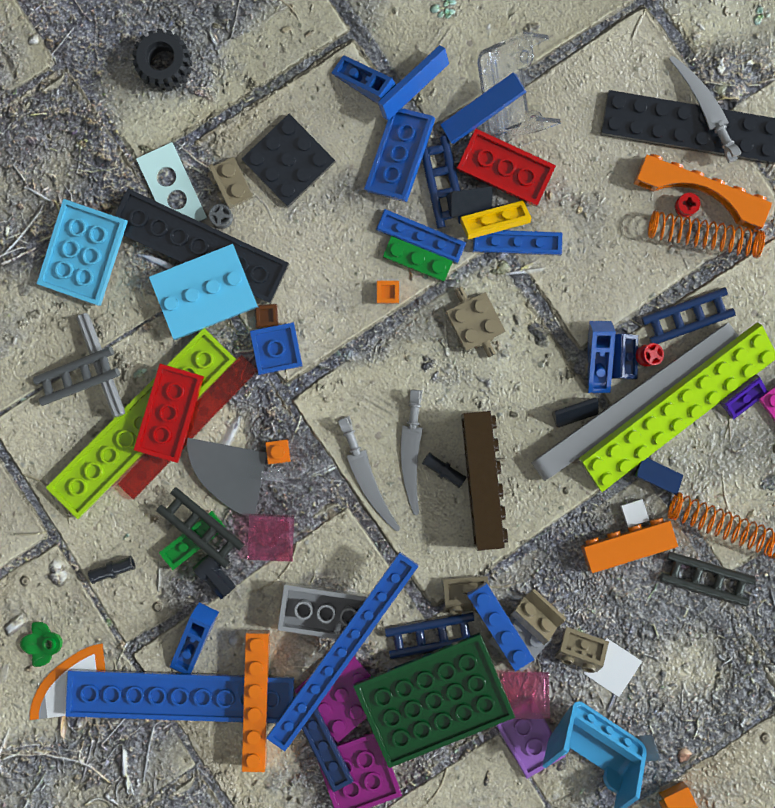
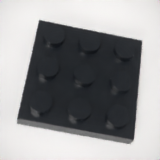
(288, 160)

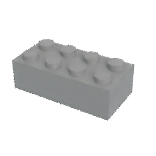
(317, 610)

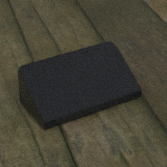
(469, 201)
(576, 412)

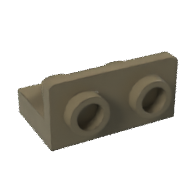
(231, 183)
(456, 593)
(538, 616)
(582, 650)

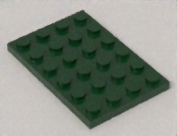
(434, 700)

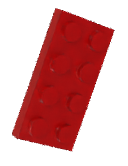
(506, 167)
(168, 413)

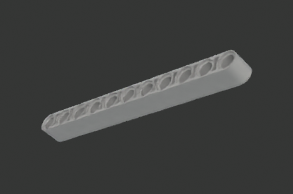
(630, 404)

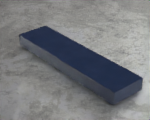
(327, 752)

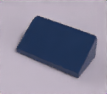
(624, 361)
(659, 476)

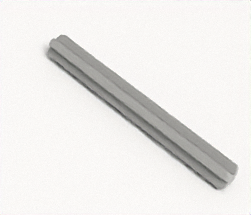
(93, 346)

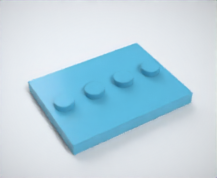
(82, 252)
(203, 292)

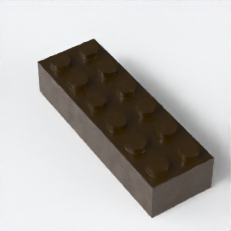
(483, 480)

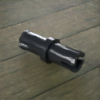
(444, 470)
(111, 569)

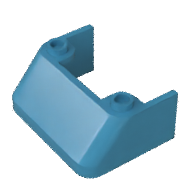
(604, 745)

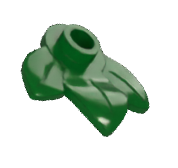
(38, 644)

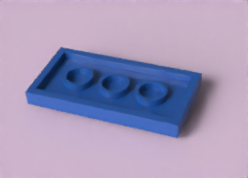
(400, 154)

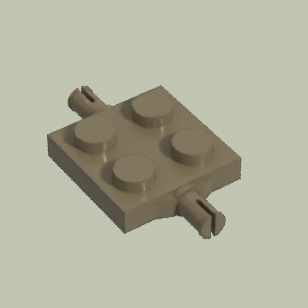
(475, 321)

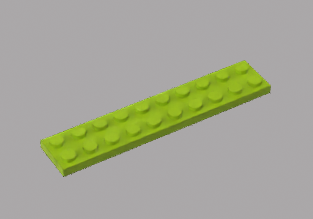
(678, 407)
(113, 448)

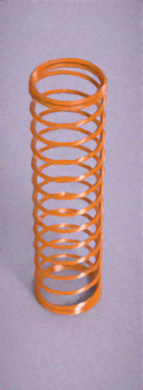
(759, 238)
(675, 514)

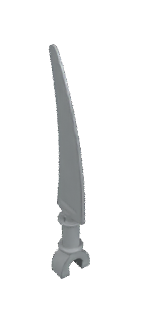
(711, 109)
(410, 448)
(363, 473)

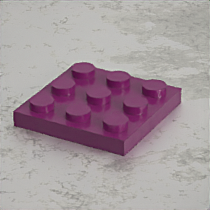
(341, 704)
(372, 778)

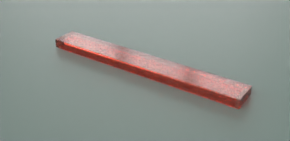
(206, 408)

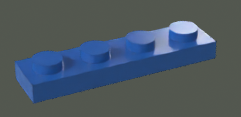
(500, 626)

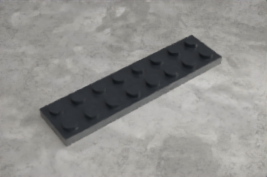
(685, 126)
(188, 239)

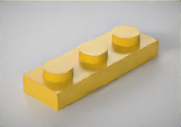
(495, 219)

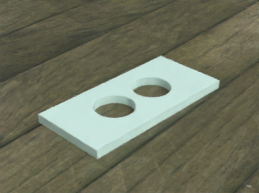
(168, 158)

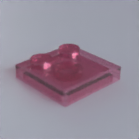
(271, 537)
(528, 694)

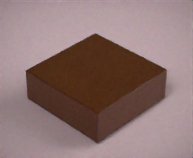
(266, 316)

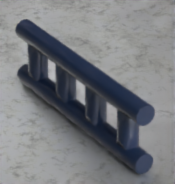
(431, 173)
(695, 304)
(419, 628)

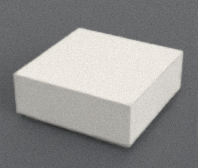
(634, 513)

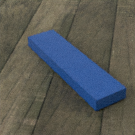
(413, 82)
(483, 108)
(420, 235)
(519, 243)

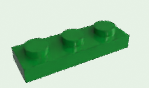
(417, 259)
(183, 547)

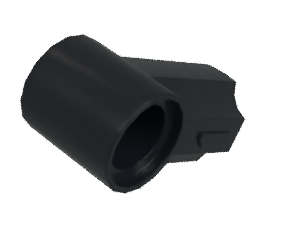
(211, 572)

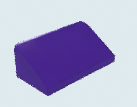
(744, 396)

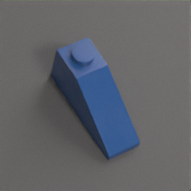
(363, 78)
(600, 356)
(194, 638)

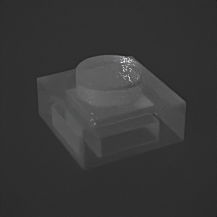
(273, 474)

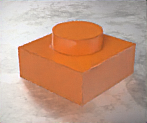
(387, 292)
(278, 451)

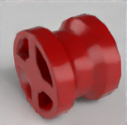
(684, 208)
(655, 353)

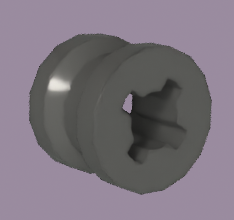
(218, 213)

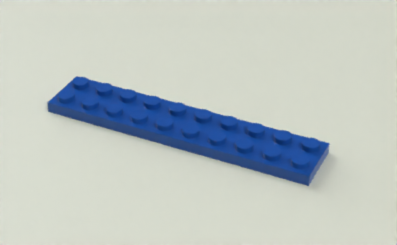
(168, 696)

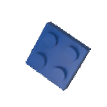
(276, 348)

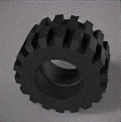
(150, 47)

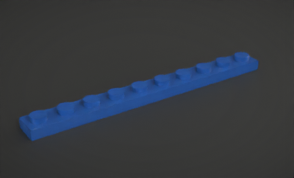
(342, 651)

